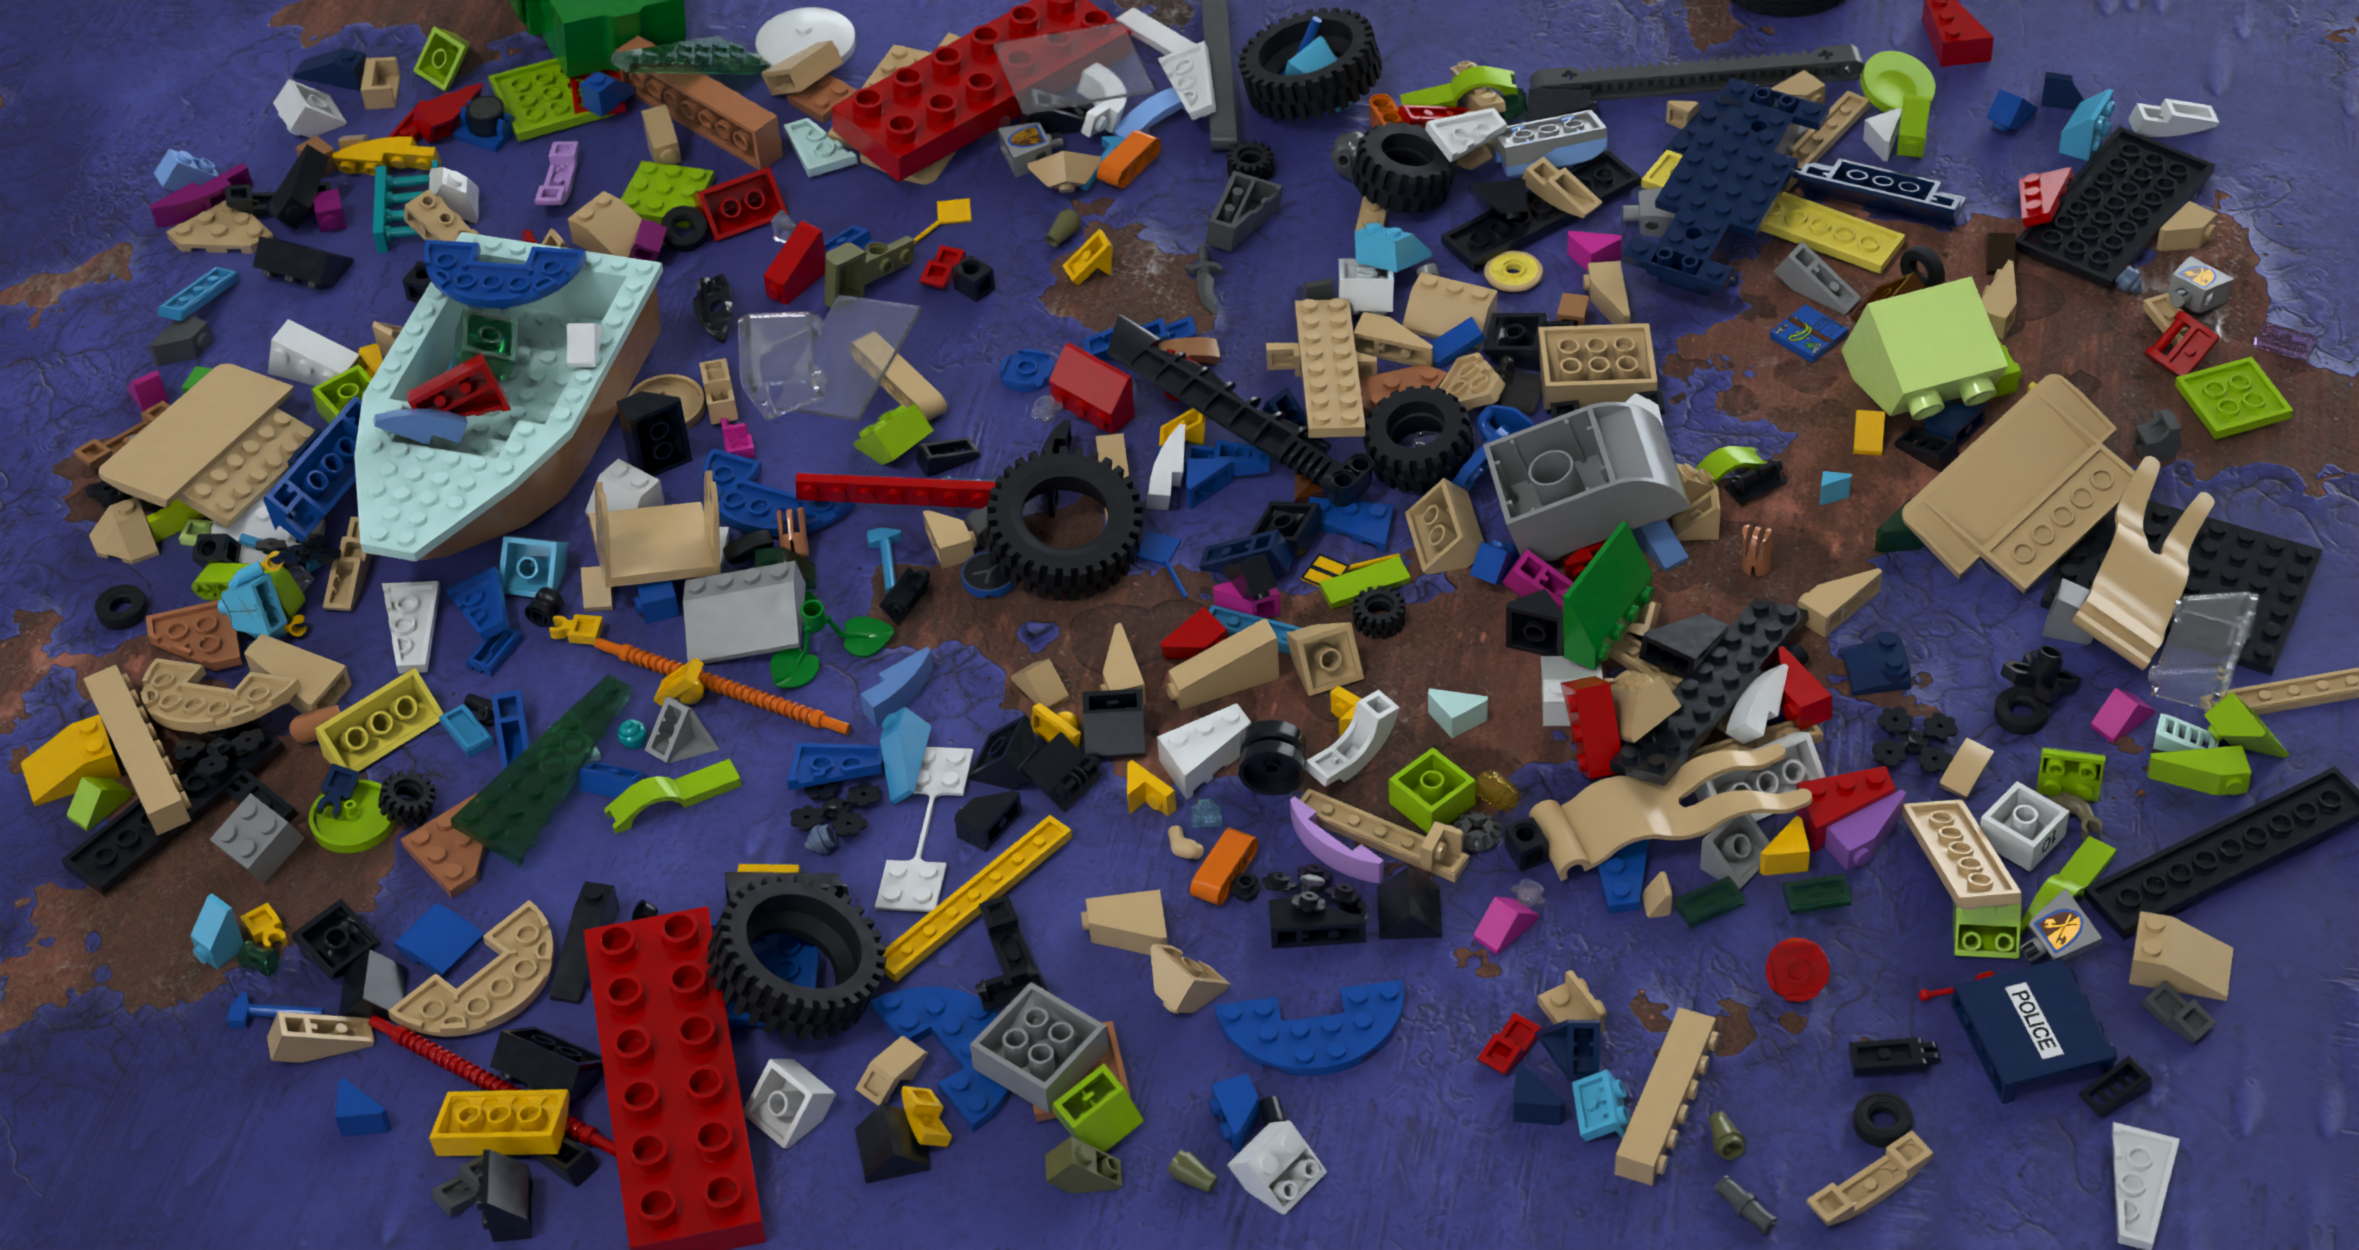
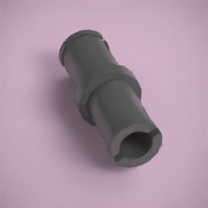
(1746, 1205)

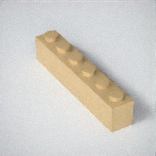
(1666, 1097)

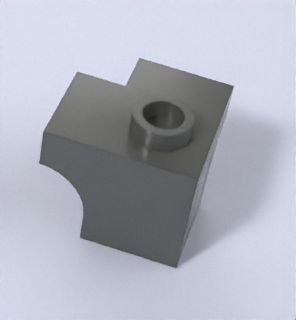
(2158, 437)

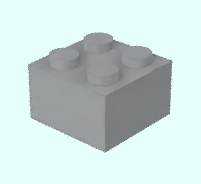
(257, 838)

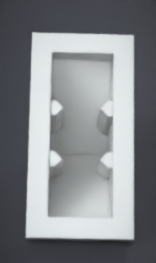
(1882, 132)
(583, 344)

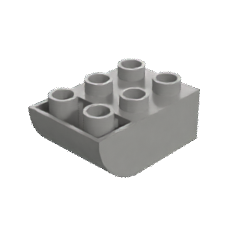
(1584, 476)

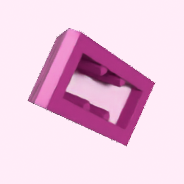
(1593, 247)
(148, 390)
(2120, 715)
(1504, 923)

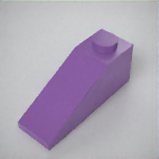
(1860, 835)

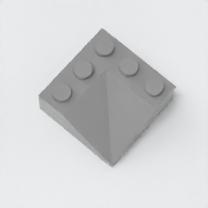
(1039, 1047)

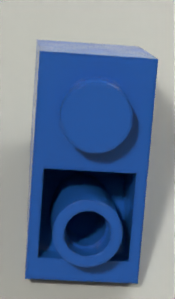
(1494, 561)
(1236, 1107)

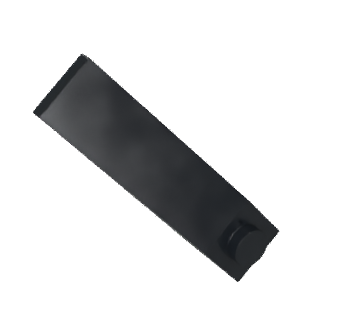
(594, 908)

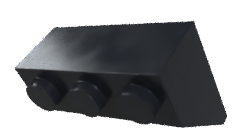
(300, 262)
(654, 432)
(546, 1062)

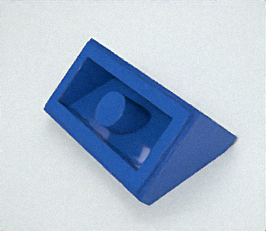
(607, 779)

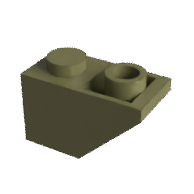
(1082, 1168)

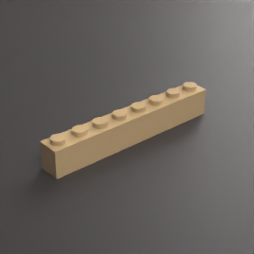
(137, 749)

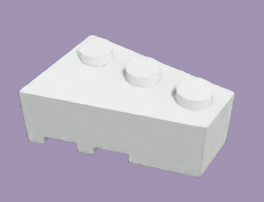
(307, 356)
(1202, 747)

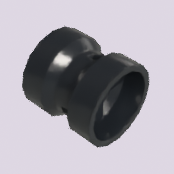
(544, 607)

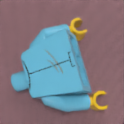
(254, 603)

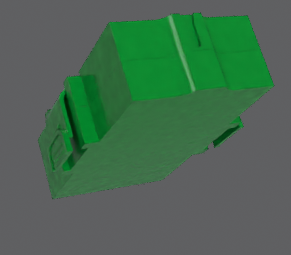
(590, 31)

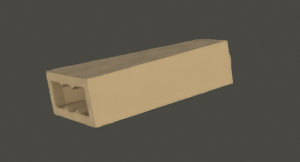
(1227, 667)
(320, 678)

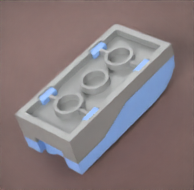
(1559, 139)

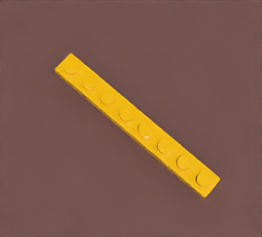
(964, 903)

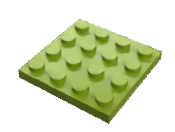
(539, 99)

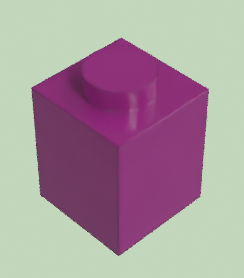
(329, 211)
(647, 241)

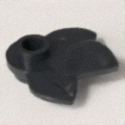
(105, 493)

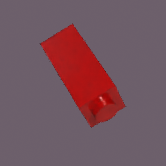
(797, 264)

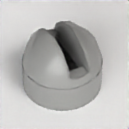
(1429, 269)

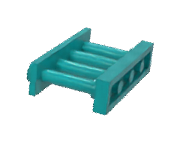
(385, 200)

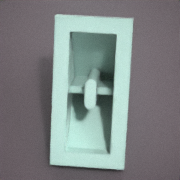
(1456, 710)

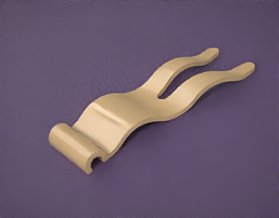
(2134, 586)
(1632, 810)

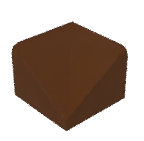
(1305, 489)

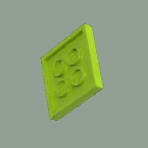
(664, 186)
(2233, 397)

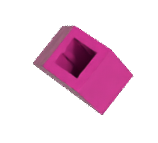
(1228, 597)

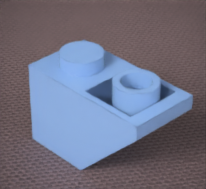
(181, 169)

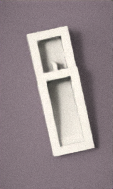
(2172, 118)
(1167, 470)
(1757, 705)

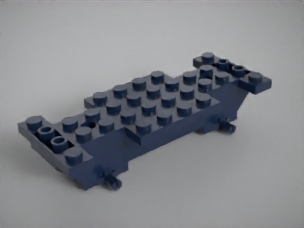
(1726, 188)

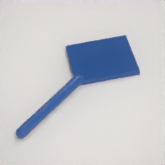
(1160, 549)

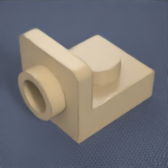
(1439, 839)

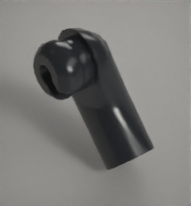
(483, 707)

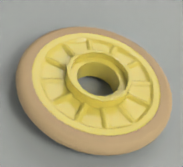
(1528, 277)

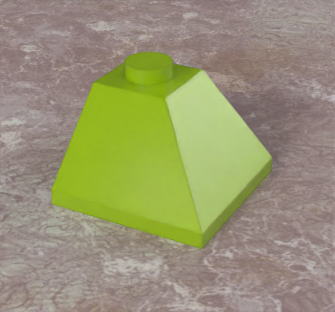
(441, 57)
(2242, 726)

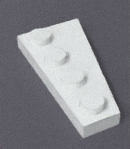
(1191, 78)
(412, 621)
(2141, 1181)

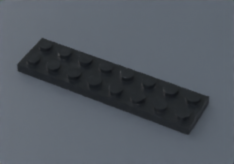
(1492, 234)
(130, 837)

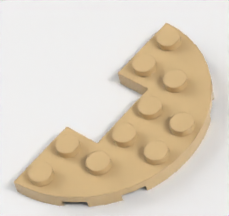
(182, 704)
(494, 992)

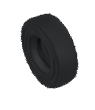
(689, 242)
(1929, 259)
(744, 547)
(122, 619)
(2018, 724)
(1887, 1103)

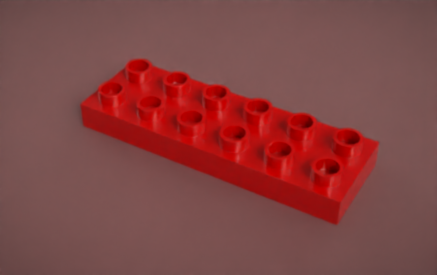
(952, 92)
(672, 1086)

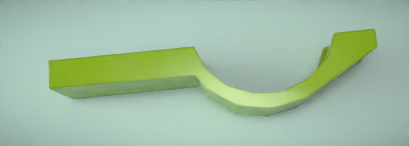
(1466, 80)
(1728, 459)
(683, 790)
(2079, 872)

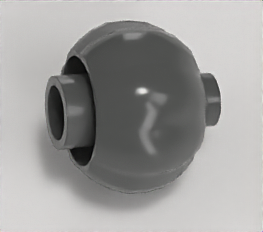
(1344, 152)

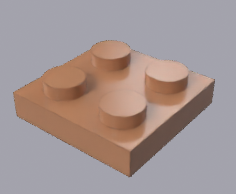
(820, 97)

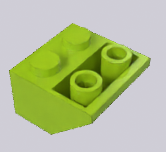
(893, 434)
(2070, 772)
(1987, 931)
(1098, 1110)

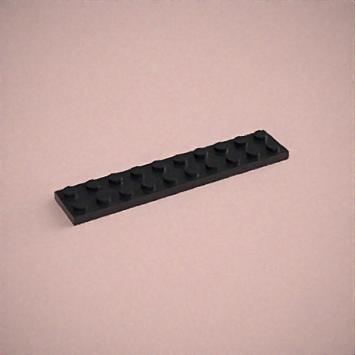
(1711, 690)
(2227, 851)

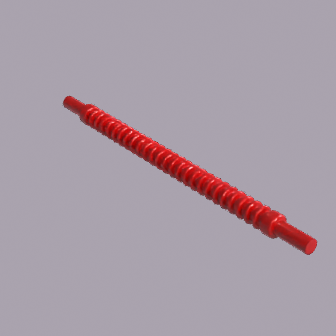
(486, 1080)

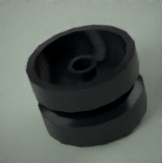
(1272, 757)

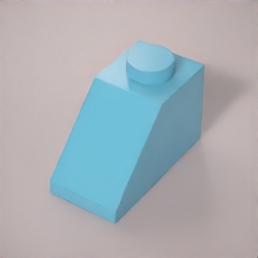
(216, 933)

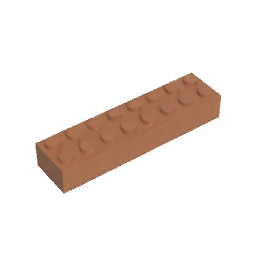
(710, 111)

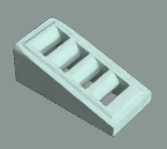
(2171, 729)

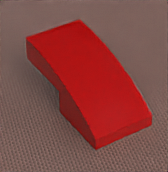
(939, 271)
(1511, 1045)

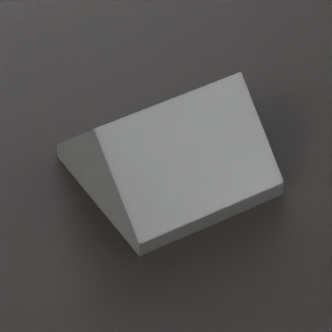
(1734, 850)

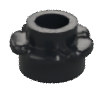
(1245, 887)

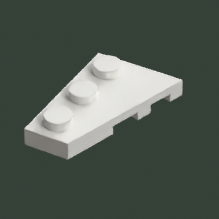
(1465, 132)

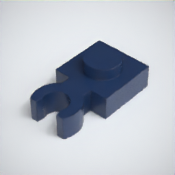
(338, 786)

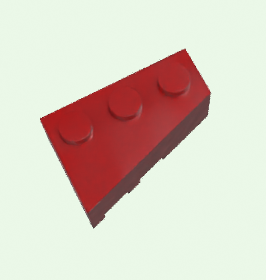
(1955, 34)
(462, 390)
(1592, 724)
(1840, 797)

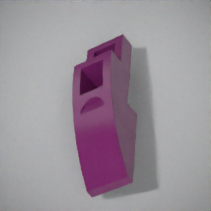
(196, 199)

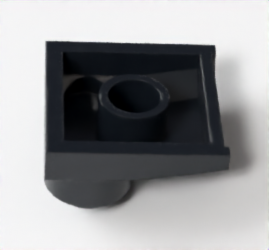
(1295, 521)
(335, 939)

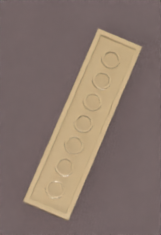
(1329, 368)

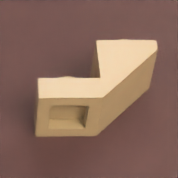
(884, 1072)

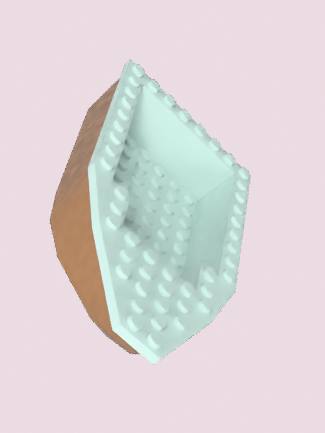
(511, 463)

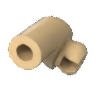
(1182, 846)

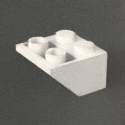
(1277, 1166)

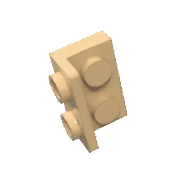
(1572, 1001)

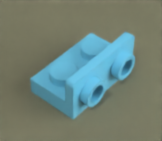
(1600, 1105)

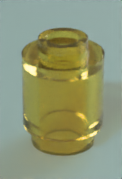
(1497, 790)

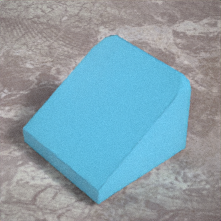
(1834, 487)

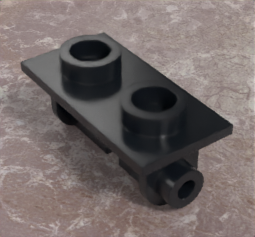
(1754, 484)
(905, 594)
(1006, 987)

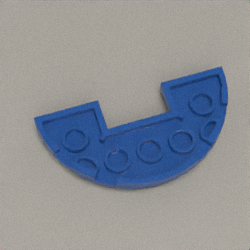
(461, 277)
(754, 505)
(955, 1023)
(1314, 1043)

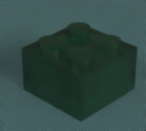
(488, 335)

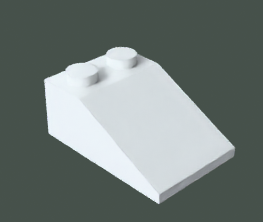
(1365, 287)
(1553, 672)

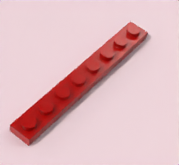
(893, 490)

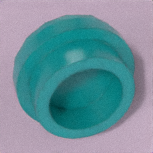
(632, 733)

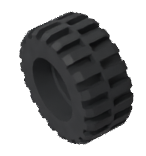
(1402, 169)
(1415, 412)

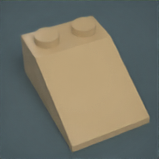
(605, 226)
(2181, 956)

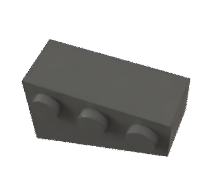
(1242, 209)

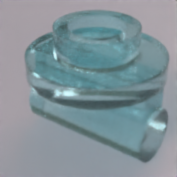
(1206, 813)

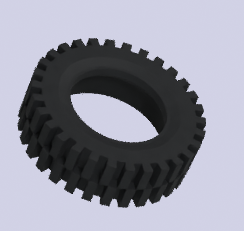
(1318, 91)
(1064, 568)
(810, 915)

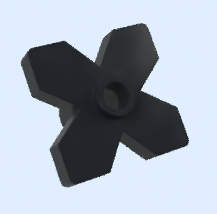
(2042, 673)

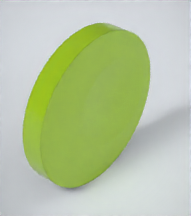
(1891, 76)
(359, 824)

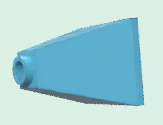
(1312, 58)

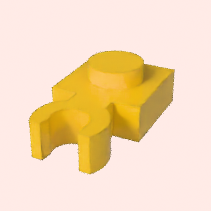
(580, 630)
(264, 926)

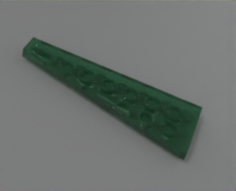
(696, 56)
(525, 794)

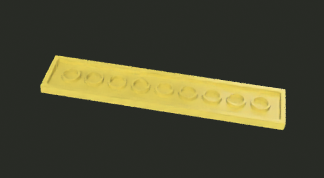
(1814, 224)

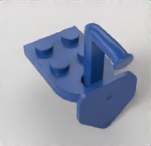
(1503, 423)

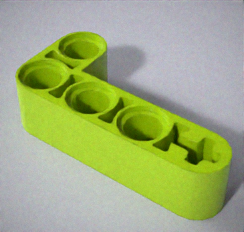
(216, 576)

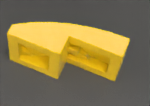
(923, 1116)

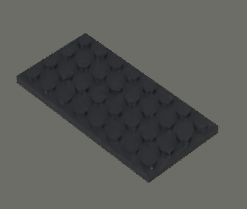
(2115, 207)

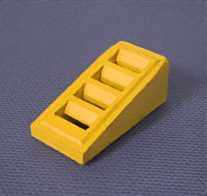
(370, 358)

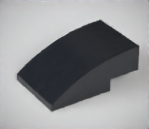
(1518, 337)

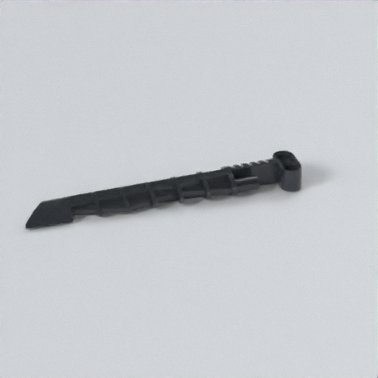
(1213, 398)

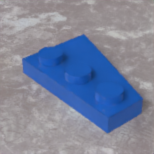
(1360, 520)
(482, 602)
(829, 763)
(1623, 877)

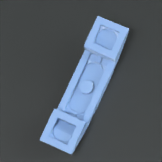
(1149, 113)

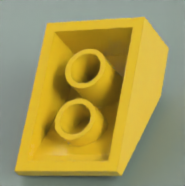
(66, 758)

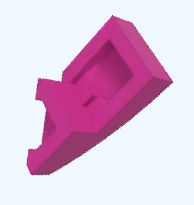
(737, 439)

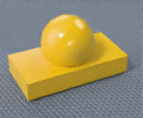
(682, 684)
(1048, 724)

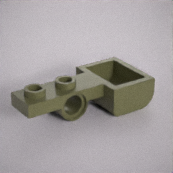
(852, 268)

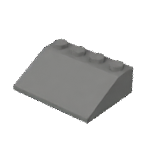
(744, 612)

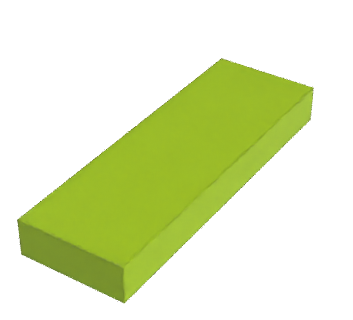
(1344, 588)

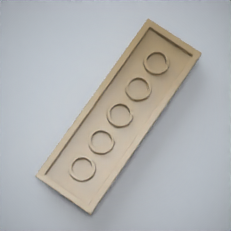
(1961, 854)

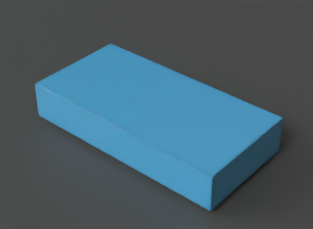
(466, 730)

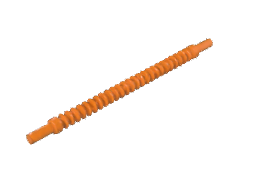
(816, 718)

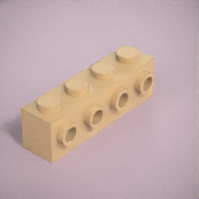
(433, 219)

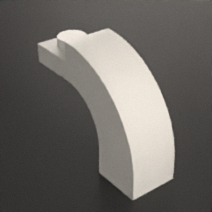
(1103, 116)
(1359, 743)

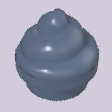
(2130, 281)
(821, 839)

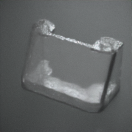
(779, 360)
(2203, 647)

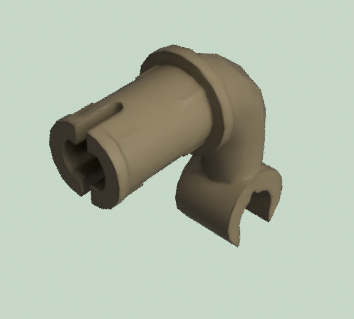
(2079, 807)

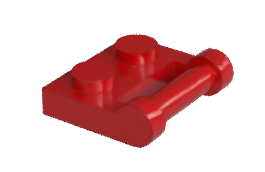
(2188, 351)

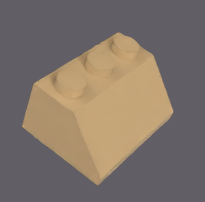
(1443, 303)
(1444, 529)
(1641, 703)

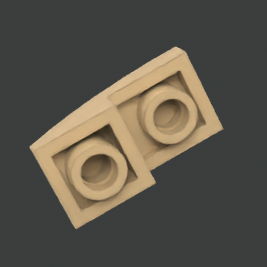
(1966, 768)

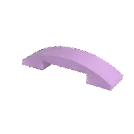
(561, 174)
(1358, 863)

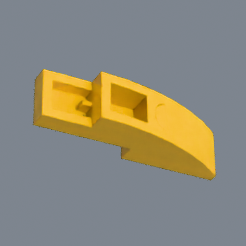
(387, 151)

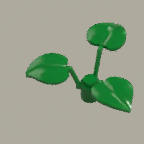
(862, 638)

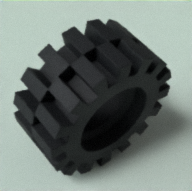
(1251, 160)
(1379, 624)
(406, 785)

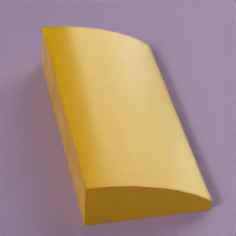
(501, 1121)

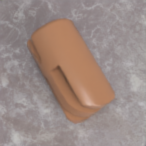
(793, 538)
(1756, 551)
(303, 726)

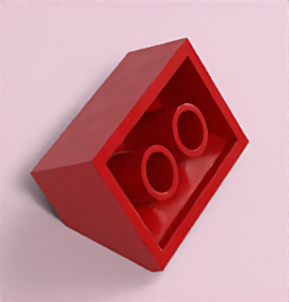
(740, 203)
(1092, 389)

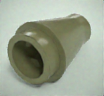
(1063, 227)
(1726, 1138)
(1191, 1171)

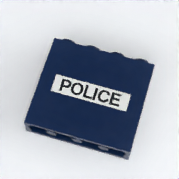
(2031, 1026)

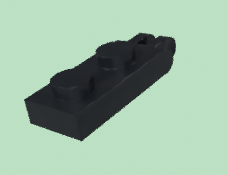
(1892, 1056)

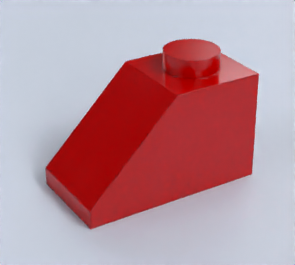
(1193, 636)

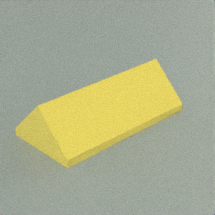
(379, 722)

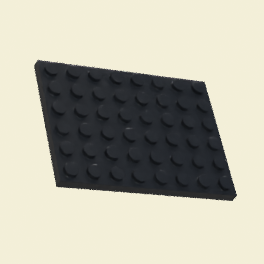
(2219, 561)

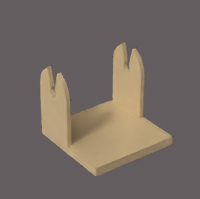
(657, 540)

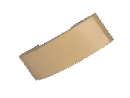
(1874, 1183)

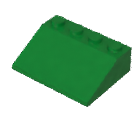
(1606, 599)

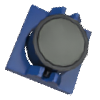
(488, 120)

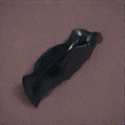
(709, 294)

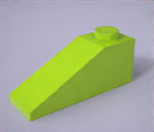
(2205, 770)

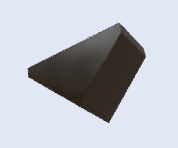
(1998, 250)

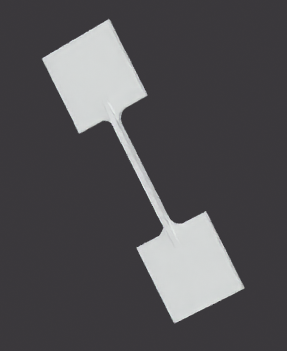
(917, 883)

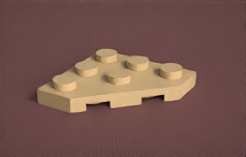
(219, 231)
(1473, 381)

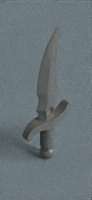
(1205, 280)

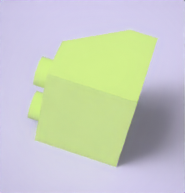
(1926, 350)

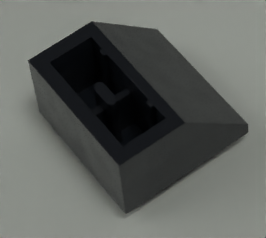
(1114, 723)
(505, 1197)

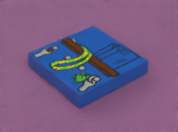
(1808, 333)

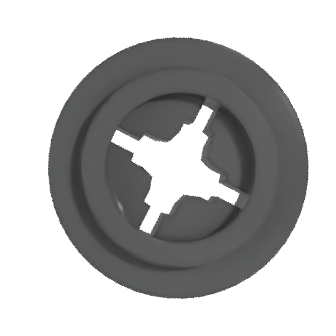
(1477, 839)

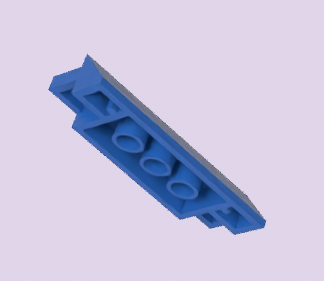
(317, 477)

